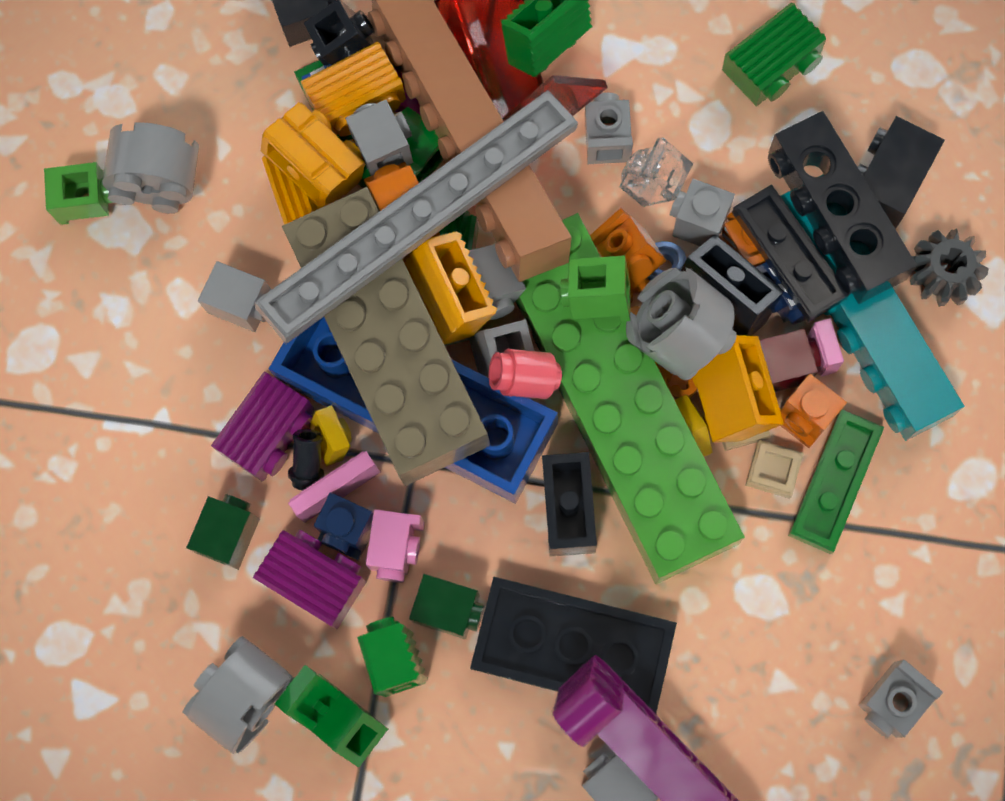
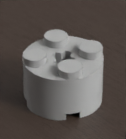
(150, 167)
(682, 322)
(237, 695)

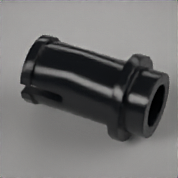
(306, 459)

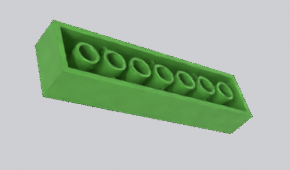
(631, 427)

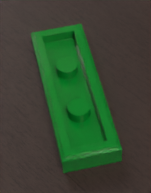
(836, 481)

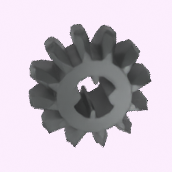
(960, 258)

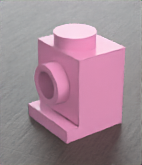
(393, 544)

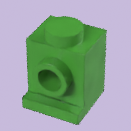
(66, 189)
(597, 288)

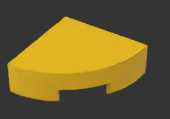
(696, 424)

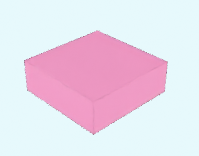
(830, 354)

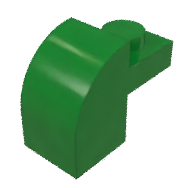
(331, 716)

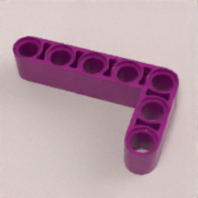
(603, 705)

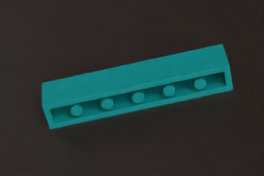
(891, 352)

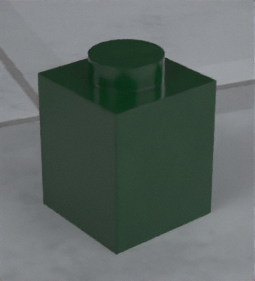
(224, 531)
(447, 607)

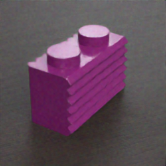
(264, 427)
(311, 578)

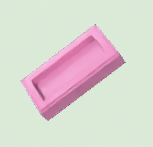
(339, 482)

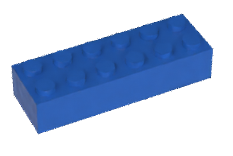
(515, 425)

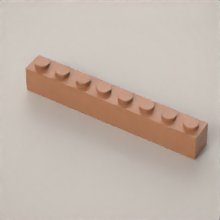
(461, 112)

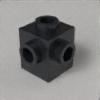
(338, 32)

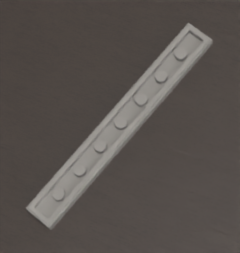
(415, 217)

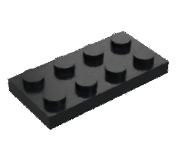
(550, 635)

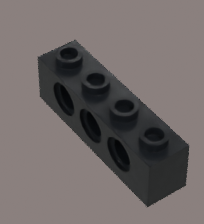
(818, 145)

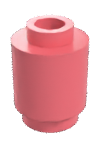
(524, 373)

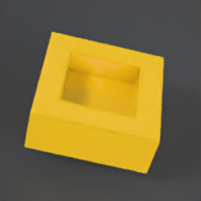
(335, 435)

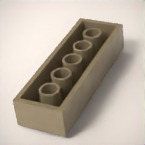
(394, 353)

